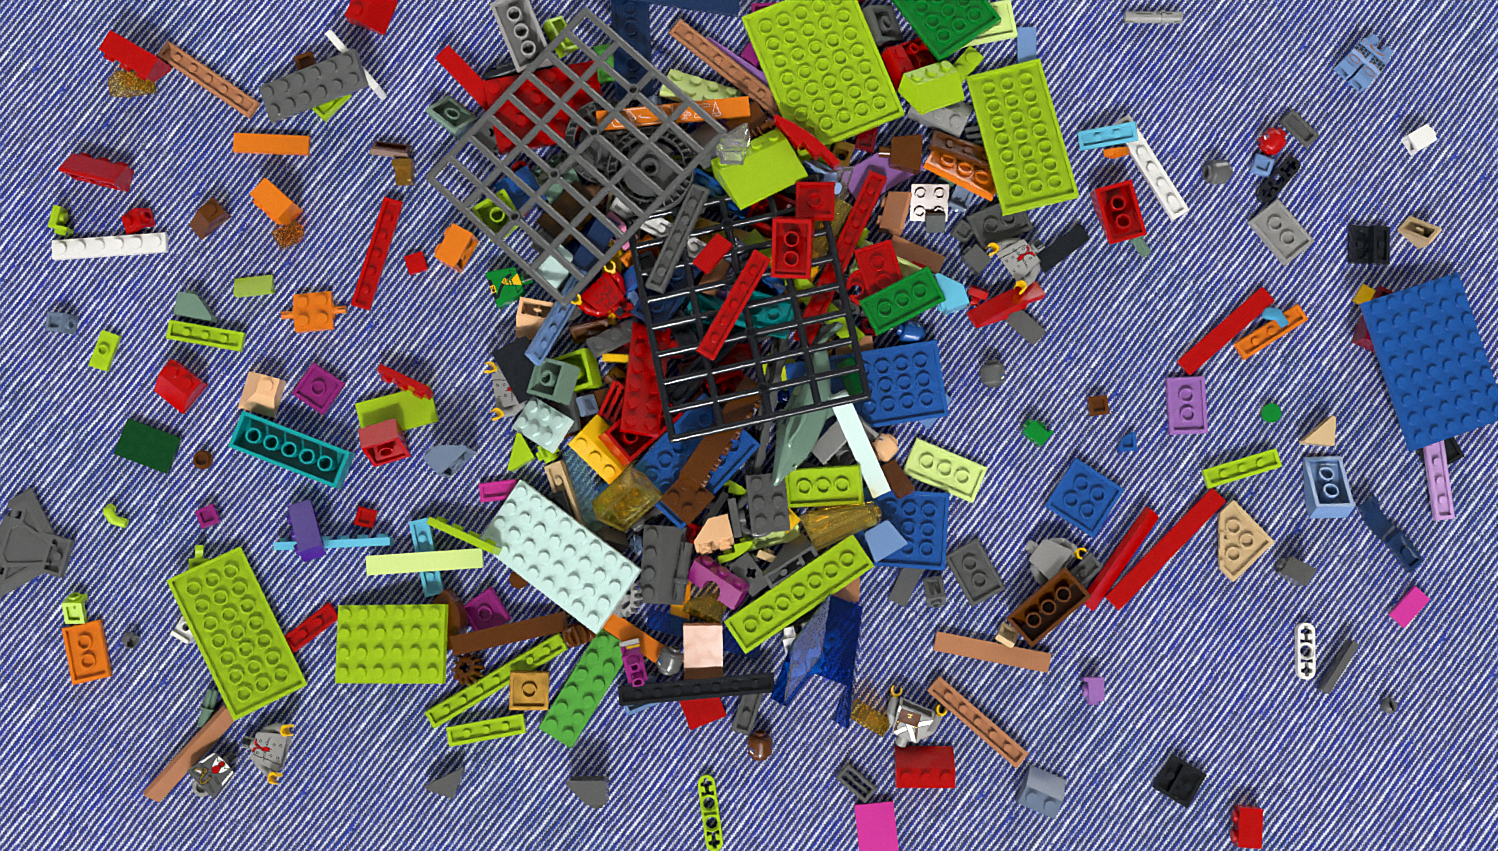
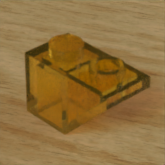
(128, 85)
(869, 717)

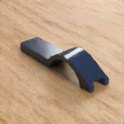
(1389, 534)

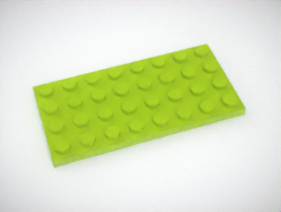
(1021, 137)
(237, 633)

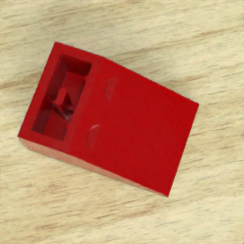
(906, 58)

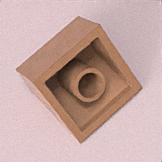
(894, 213)

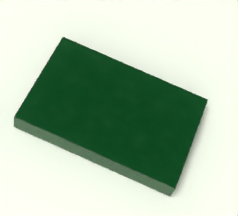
(148, 446)

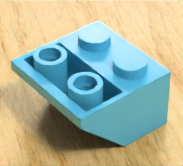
(954, 293)

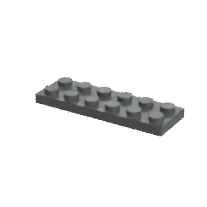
(313, 86)

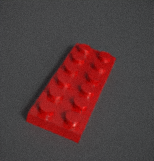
(641, 395)

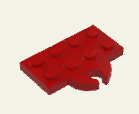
(876, 270)

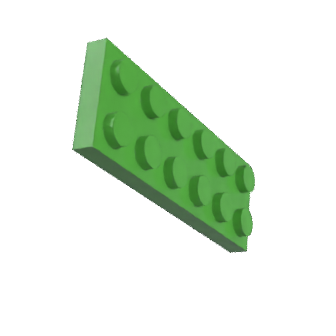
(584, 689)

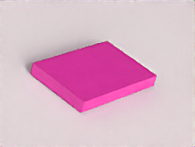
(876, 826)

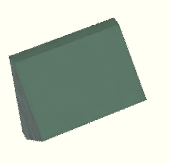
(452, 116)

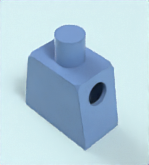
(883, 540)

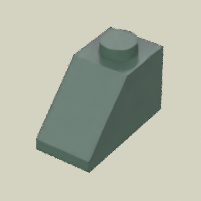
(192, 306)

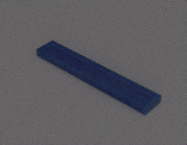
(673, 625)

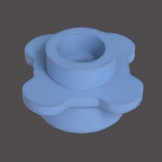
(636, 543)

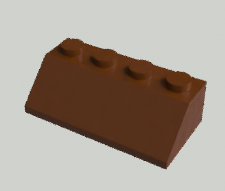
(1048, 606)

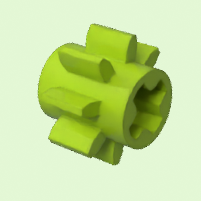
(545, 455)

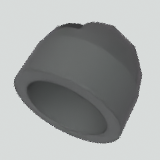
(127, 642)
(1385, 707)

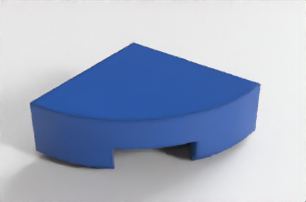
(1127, 443)

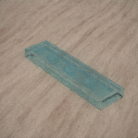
(581, 484)

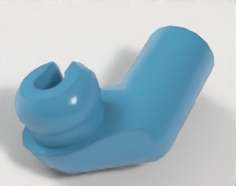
(1275, 314)

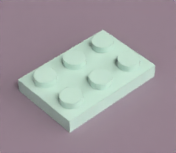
(543, 424)

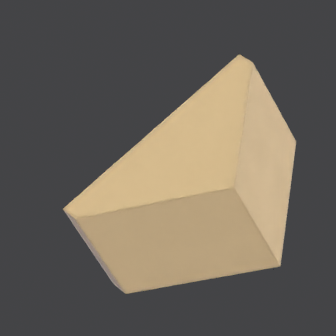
(1418, 231)
(1322, 434)

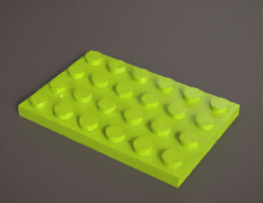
(392, 644)

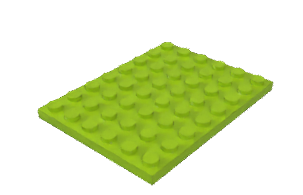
(823, 67)

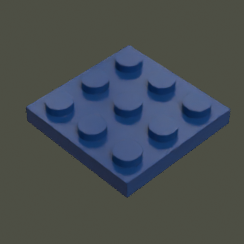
(1084, 497)

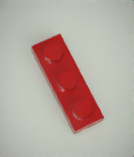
(404, 383)

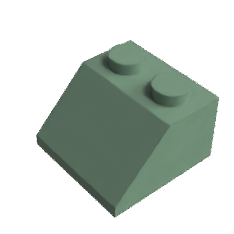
(554, 380)

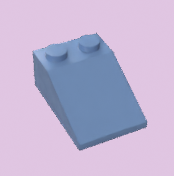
(1326, 488)

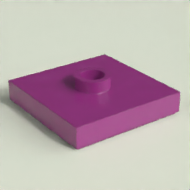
(318, 388)
(486, 611)

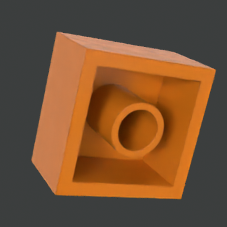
(275, 203)
(456, 248)

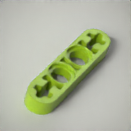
(710, 812)

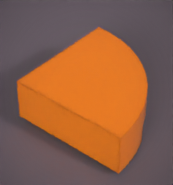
(1117, 152)

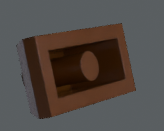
(209, 218)

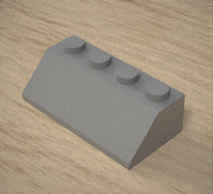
(520, 32)

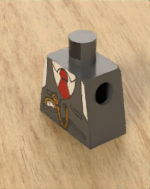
(214, 772)

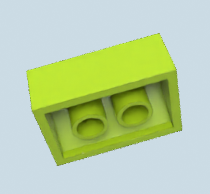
(932, 87)

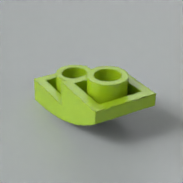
(740, 549)

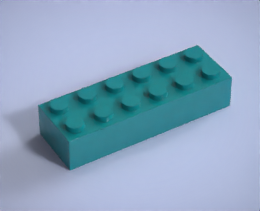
(291, 450)

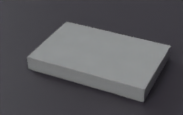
(1280, 232)

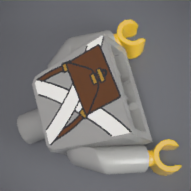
(911, 720)

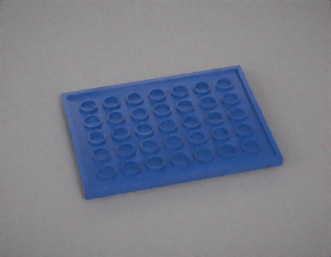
(1432, 361)

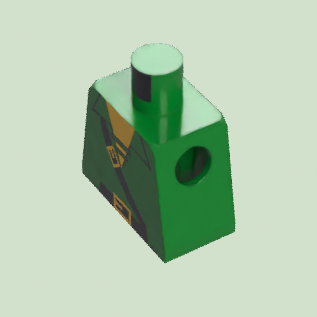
(507, 285)

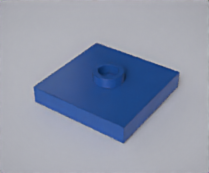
(515, 193)

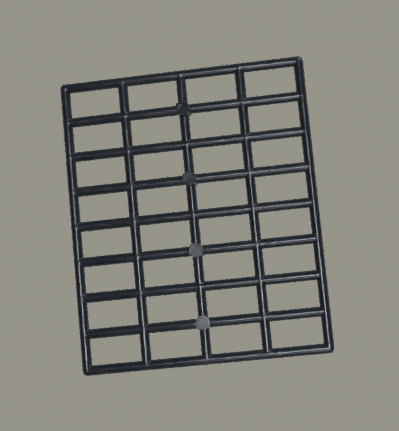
(751, 333)

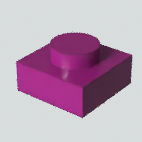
(208, 516)

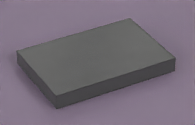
(991, 226)
(974, 572)

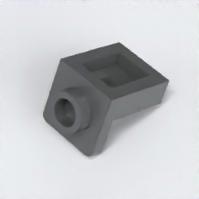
(934, 591)

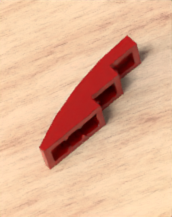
(463, 75)
(801, 138)
(1004, 304)

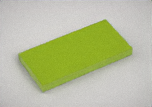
(402, 406)
(825, 486)

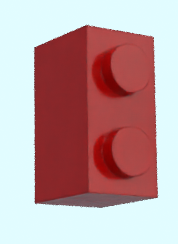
(1247, 826)

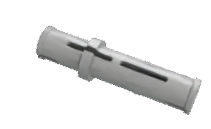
(1153, 17)

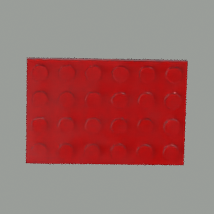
(539, 104)

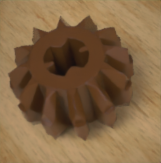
(577, 634)
(475, 667)

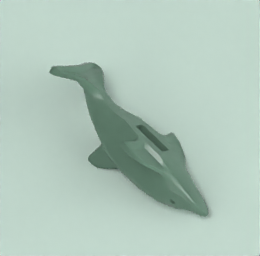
(800, 433)

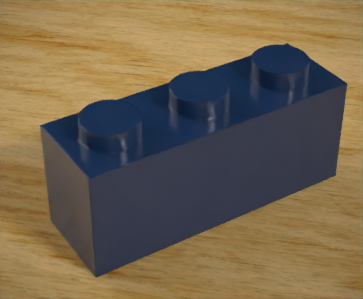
(601, 238)

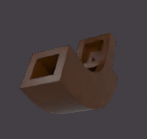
(456, 614)

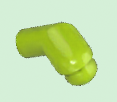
(112, 518)

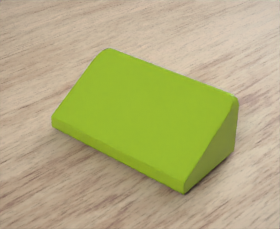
(552, 28)
(254, 286)

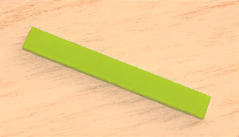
(800, 284)
(495, 680)

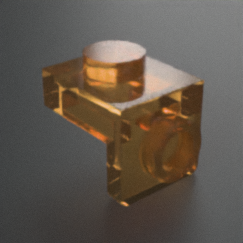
(288, 235)

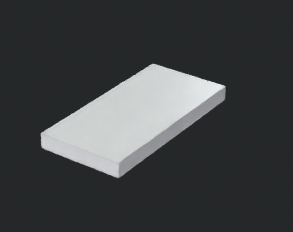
(342, 48)

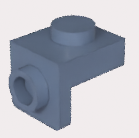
(960, 199)

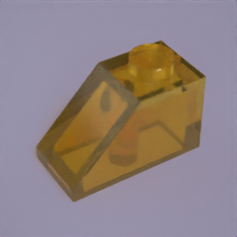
(706, 608)

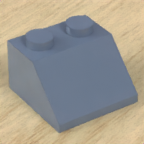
(1041, 791)

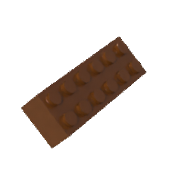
(712, 447)

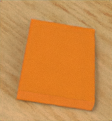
(87, 652)

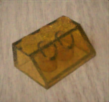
(626, 500)

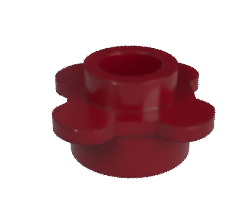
(865, 323)

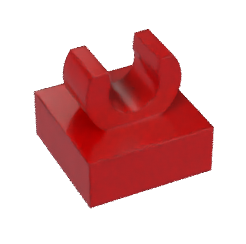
(977, 294)

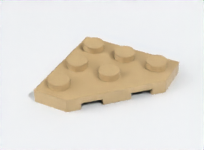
(1239, 541)

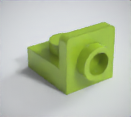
(58, 219)
(74, 608)

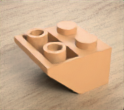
(531, 316)
(714, 535)

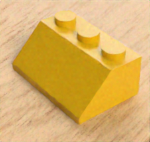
(594, 452)

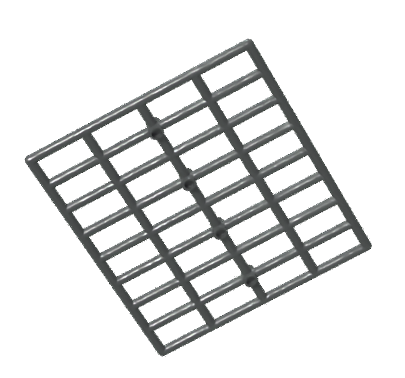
(555, 175)

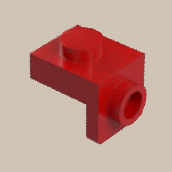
(137, 219)

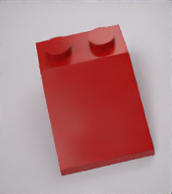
(1118, 212)
(792, 247)

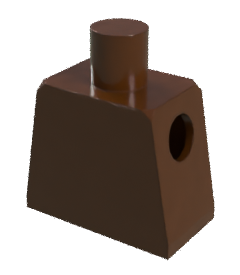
(904, 153)

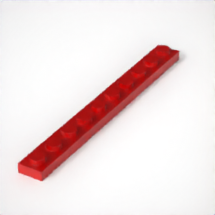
(845, 247)

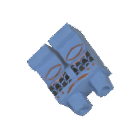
(1366, 56)

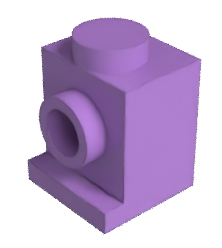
(1093, 689)

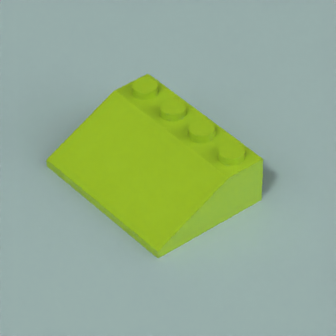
(766, 170)

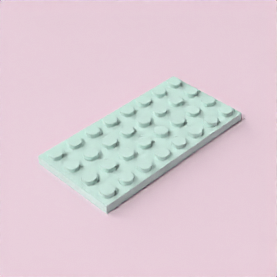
(561, 556)

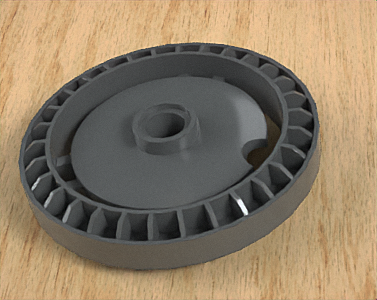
(595, 153)
(663, 173)

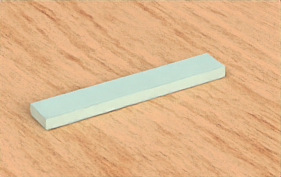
(860, 446)

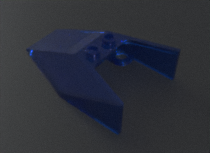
(825, 648)

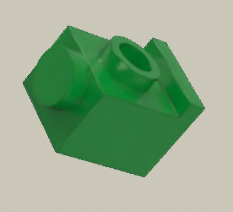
(1036, 432)

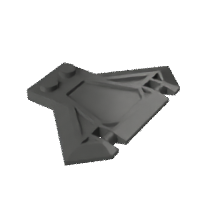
(30, 544)

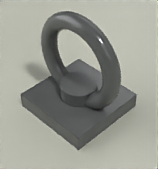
(737, 518)

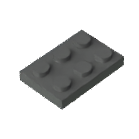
(767, 504)

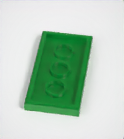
(902, 300)

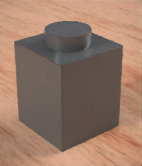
(975, 259)

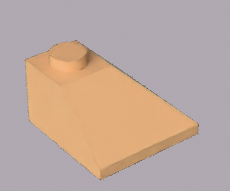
(262, 394)

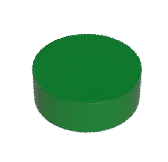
(1270, 413)

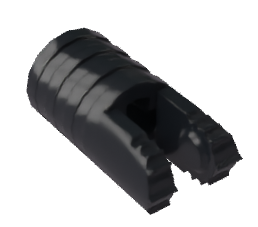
(502, 70)

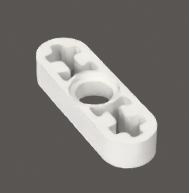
(1301, 665)

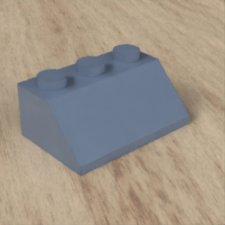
(448, 458)

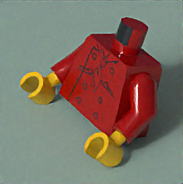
(604, 295)

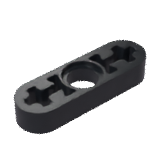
(1296, 166)

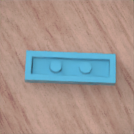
(1108, 136)

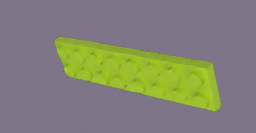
(798, 593)

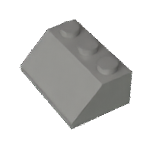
(946, 119)
(833, 447)

